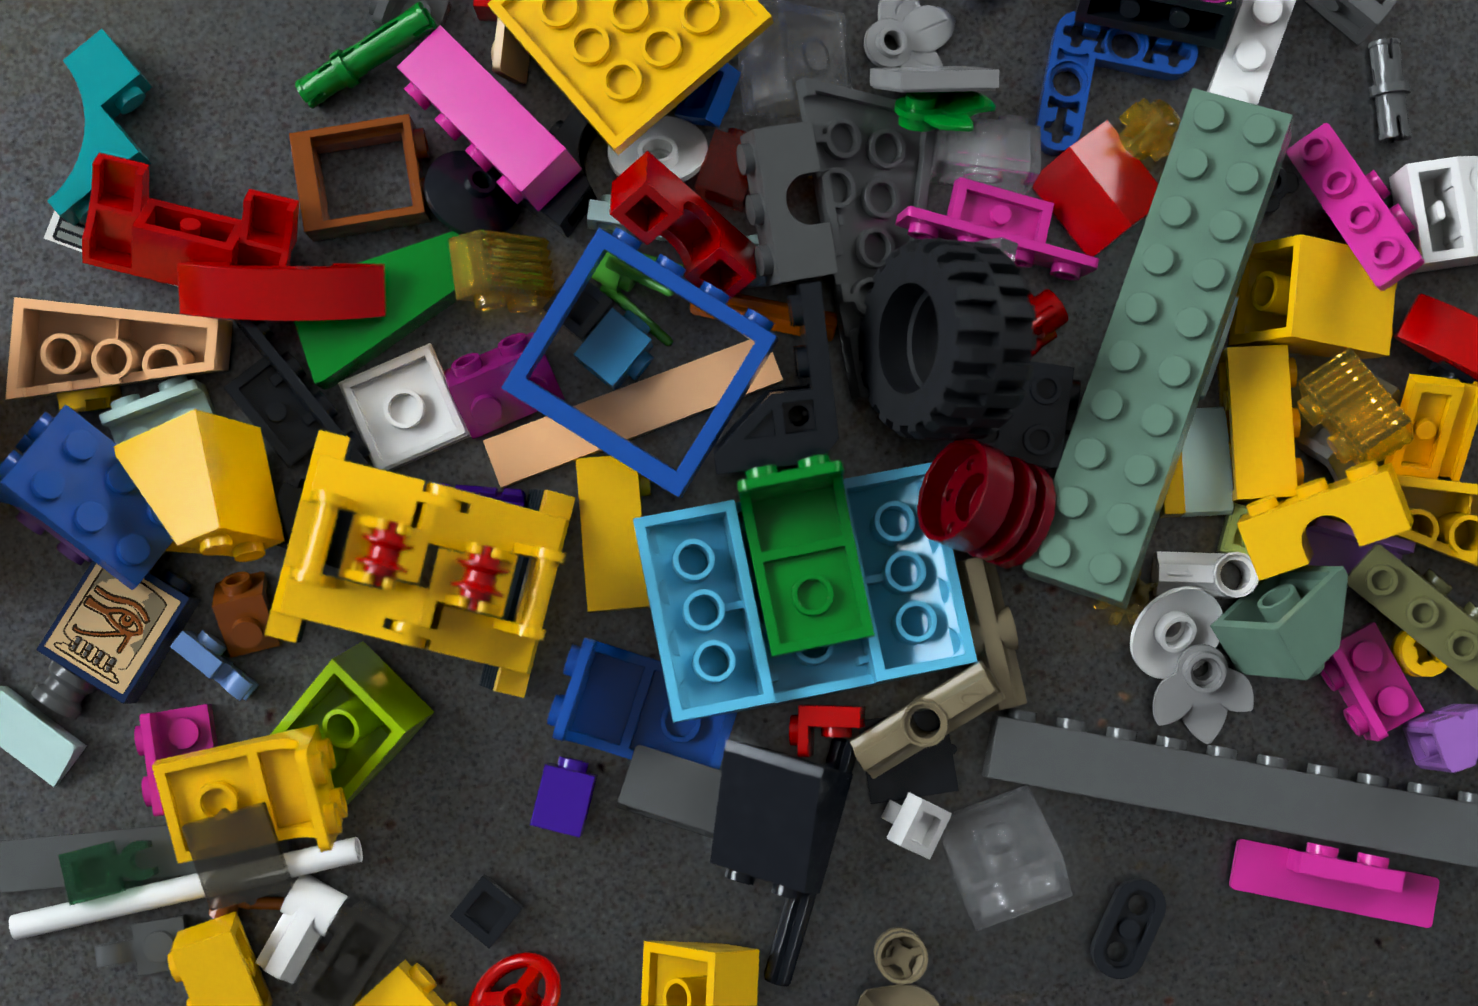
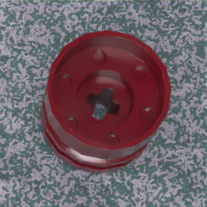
(986, 503)

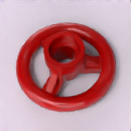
(525, 990)

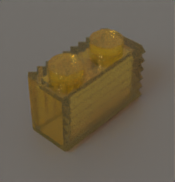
(501, 270)
(1354, 410)

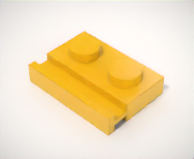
(1442, 425)

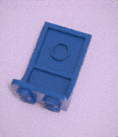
(84, 495)
(623, 702)

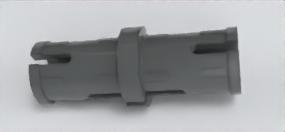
(1389, 90)

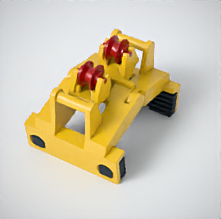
(390, 541)

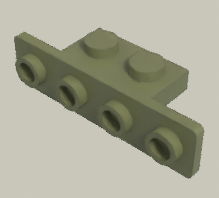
(1421, 609)

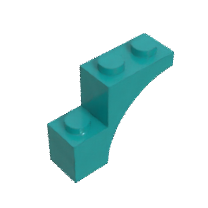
(107, 88)

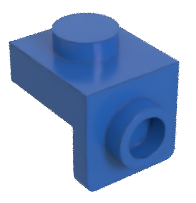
(711, 99)

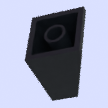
(777, 818)

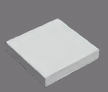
(404, 409)

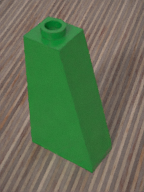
(417, 290)

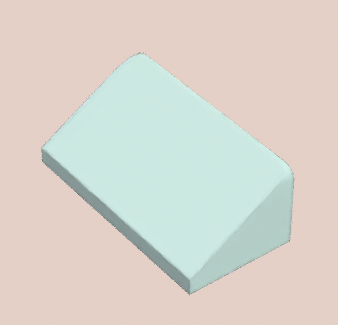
(36, 738)

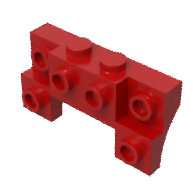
(151, 236)

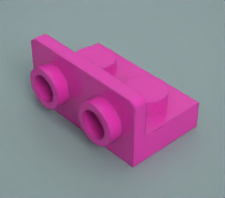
(1370, 684)
(169, 735)

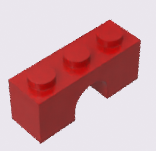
(656, 202)

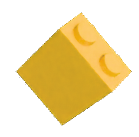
(1311, 299)
(207, 483)

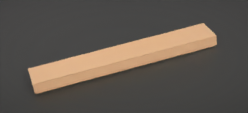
(627, 411)

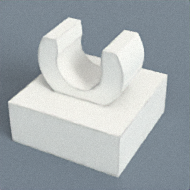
(916, 824)

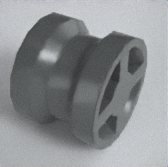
(63, 691)

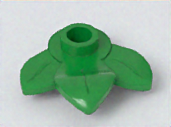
(941, 110)

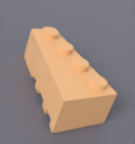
(91, 346)

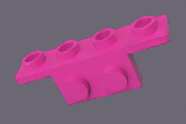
(1357, 207)
(990, 212)
(1335, 883)

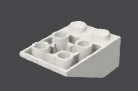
(1443, 208)

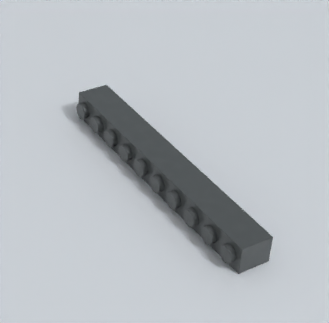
(1233, 790)

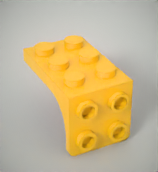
(280, 769)

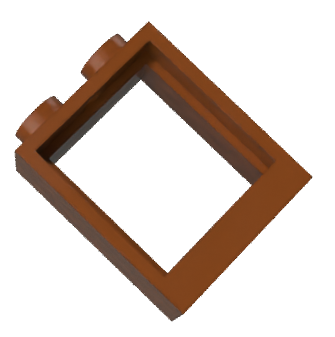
(306, 152)

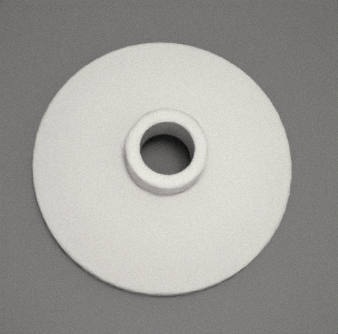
(672, 141)
(1170, 627)

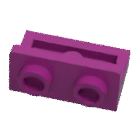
(477, 384)

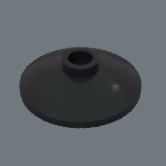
(460, 203)

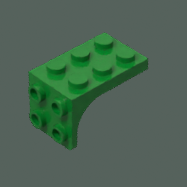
(804, 556)

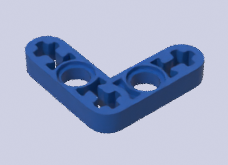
(1081, 63)

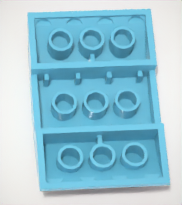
(714, 622)

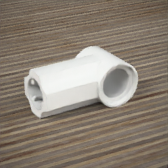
(1202, 571)
(305, 919)

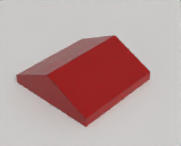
(1097, 189)

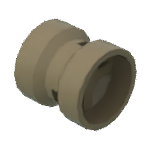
(905, 963)

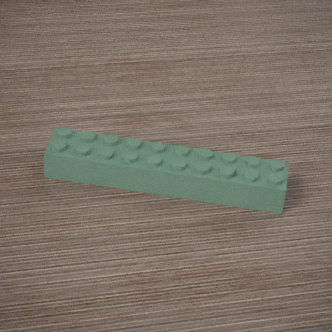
(1160, 345)

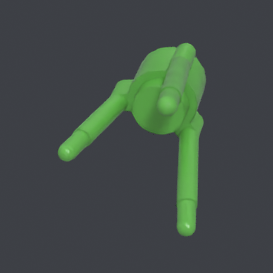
(618, 275)

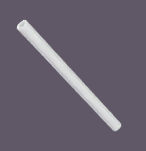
(166, 893)

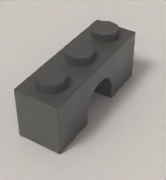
(786, 247)

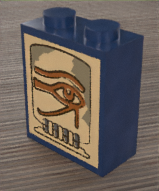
(119, 633)

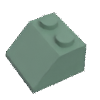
(1286, 623)

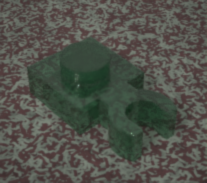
(100, 870)

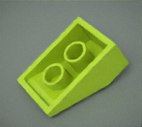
(362, 712)

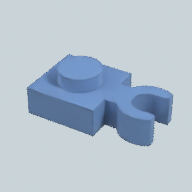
(207, 655)

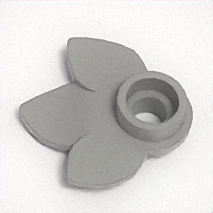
(915, 30)
(1204, 699)

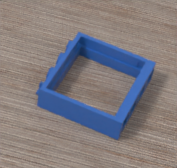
(669, 275)

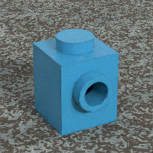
(616, 349)

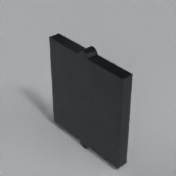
(923, 773)

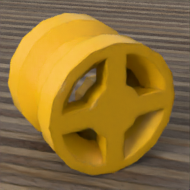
(1410, 653)

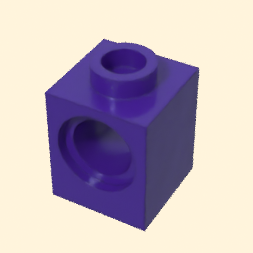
(564, 797)

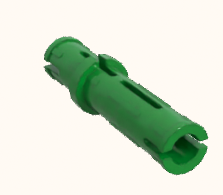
(350, 65)

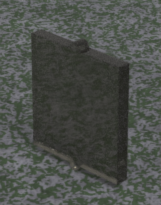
(237, 856)

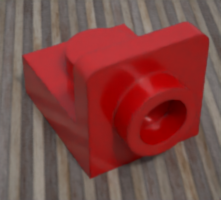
(834, 720)

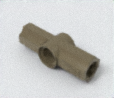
(992, 628)
(899, 735)

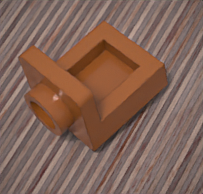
(243, 613)

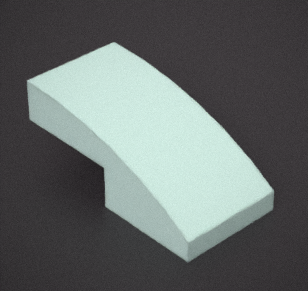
(1207, 465)

